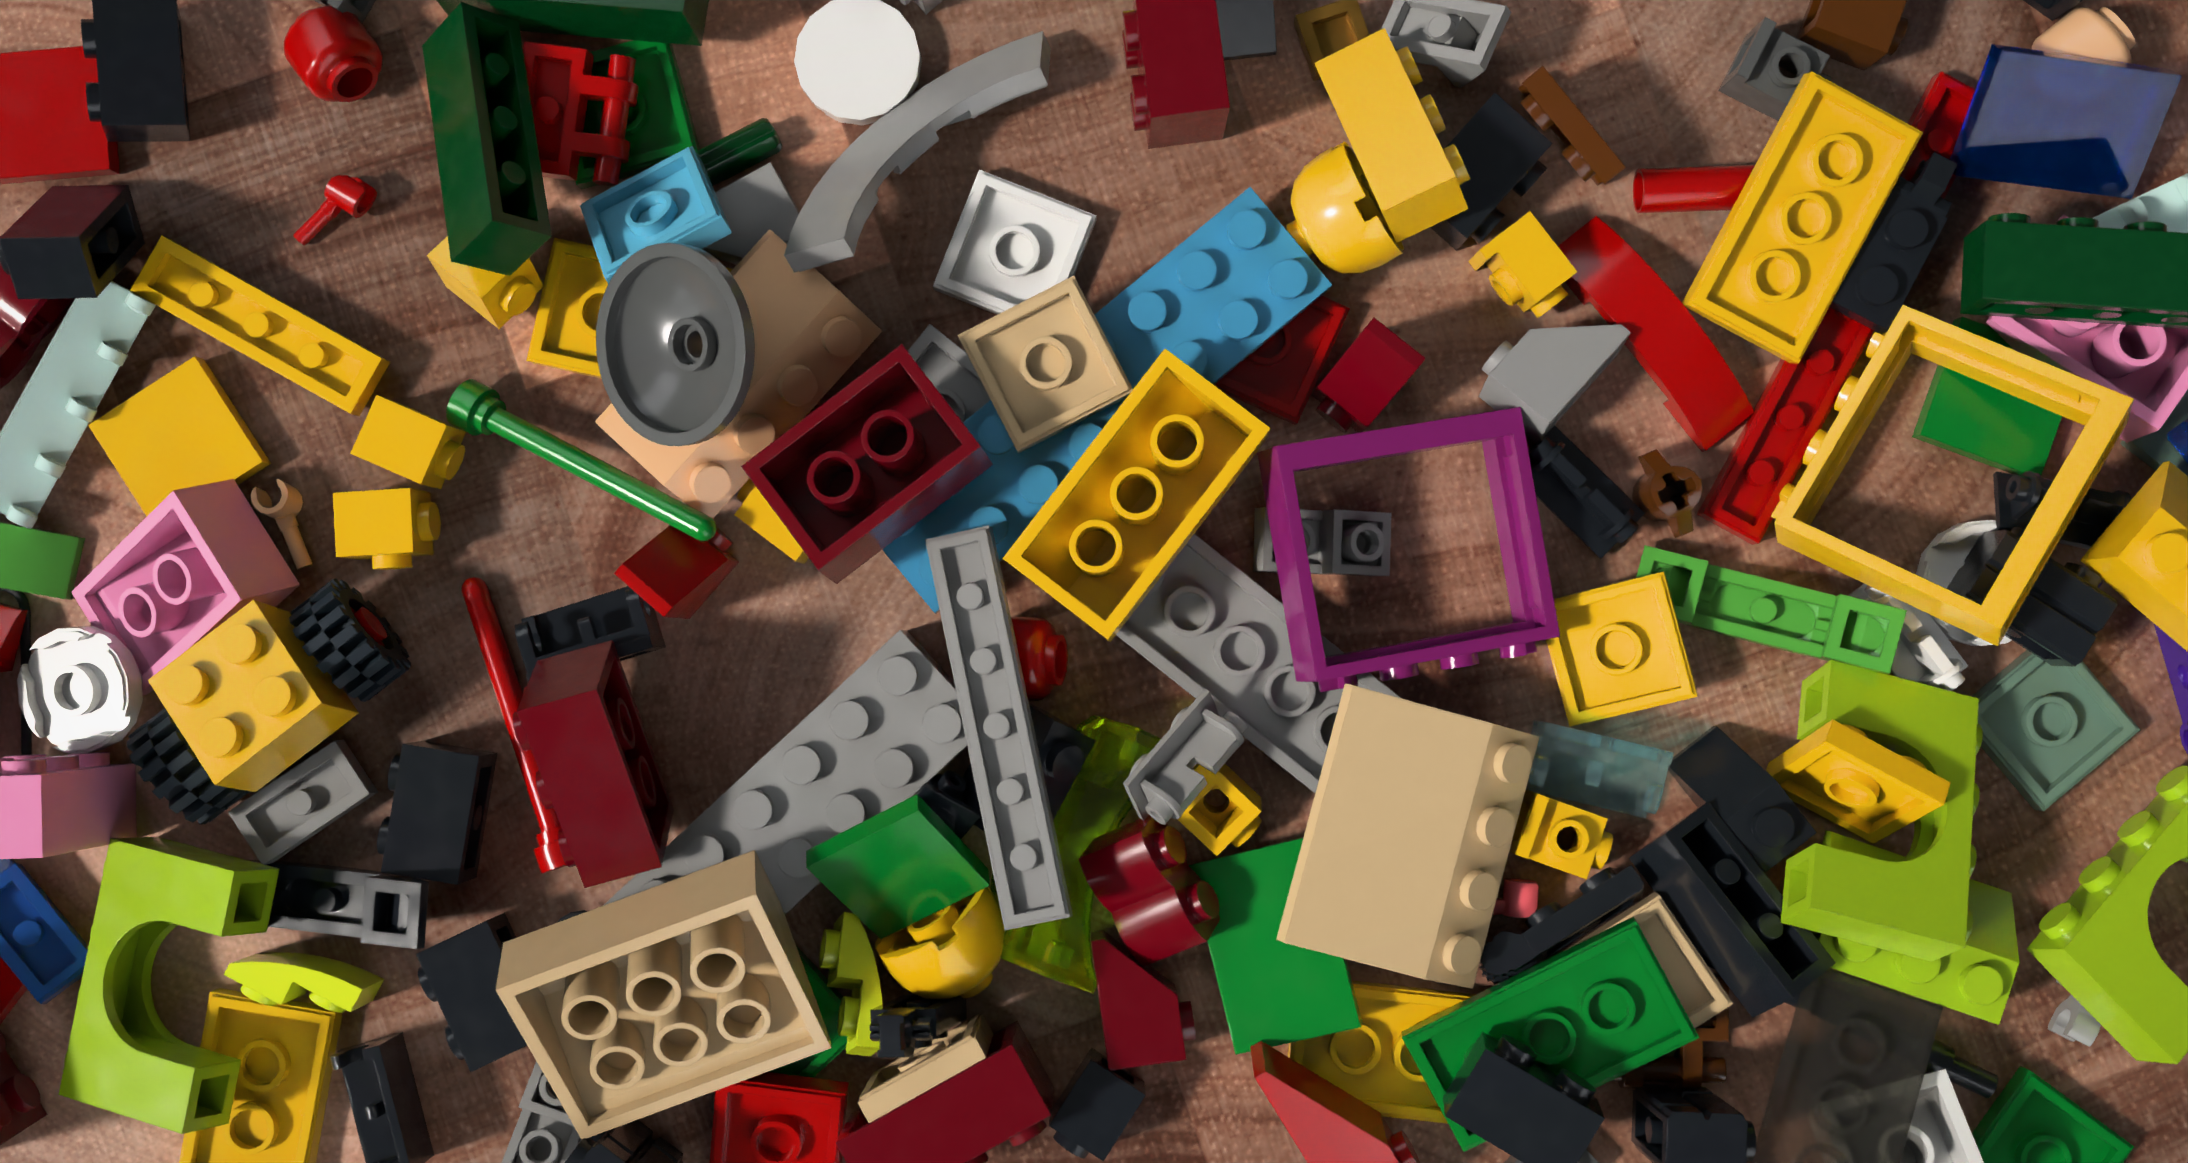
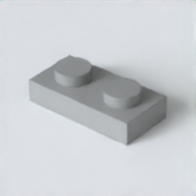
(302, 802)

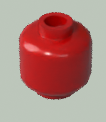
(333, 54)
(1041, 655)

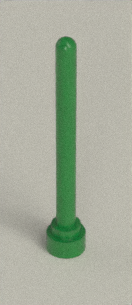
(480, 411)

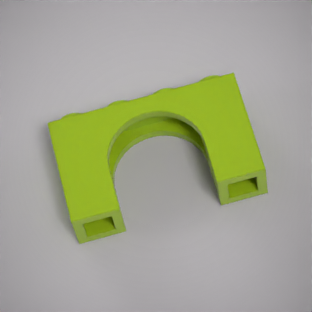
(1906, 904)
(2102, 938)
(117, 1044)

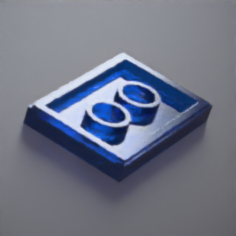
(2063, 121)

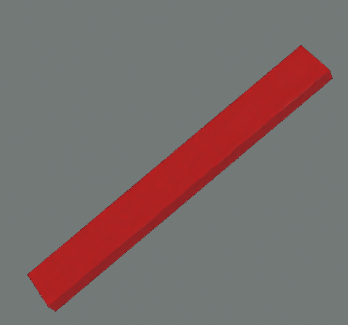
(1804, 393)

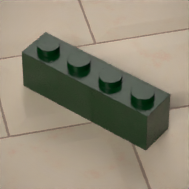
(616, 19)
(485, 141)
(2076, 272)

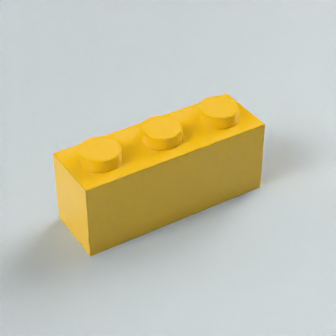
(1395, 134)

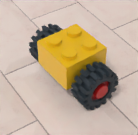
(261, 697)

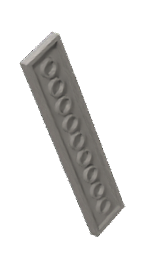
(1201, 620)

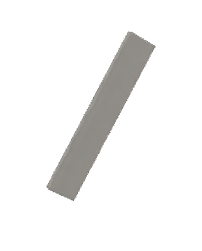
(998, 728)

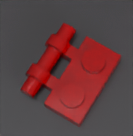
(559, 94)

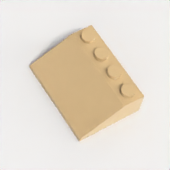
(1407, 837)
(663, 995)

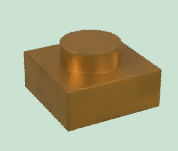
(1329, 30)

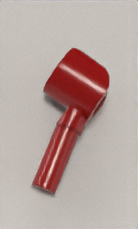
(341, 193)

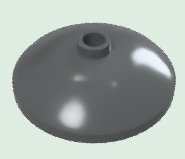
(675, 344)

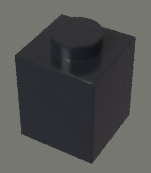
(1095, 1107)

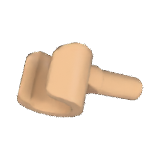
(285, 516)

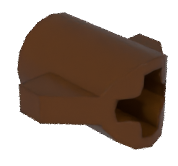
(1667, 492)

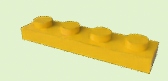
(260, 326)

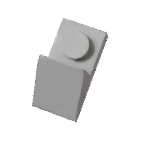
(1448, 34)

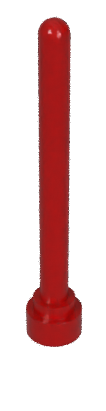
(509, 696)

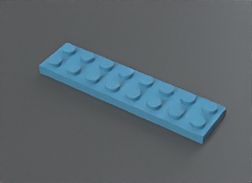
(1202, 302)

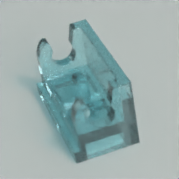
(1598, 769)

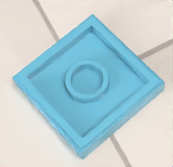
(654, 207)

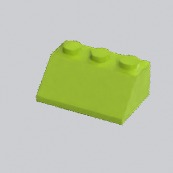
(1967, 980)

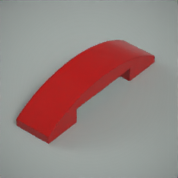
(1663, 332)

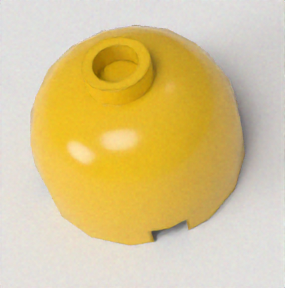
(1340, 214)
(947, 950)

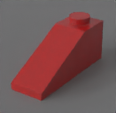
(1323, 1118)

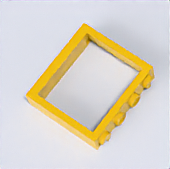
(2022, 376)

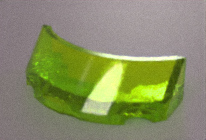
(1091, 808)

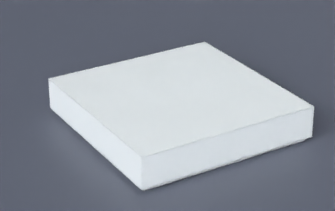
(1011, 245)

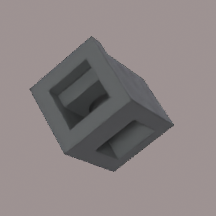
(1755, 70)

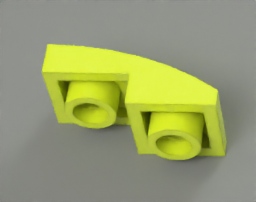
(852, 966)
(286, 976)

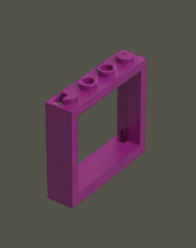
(1517, 530)

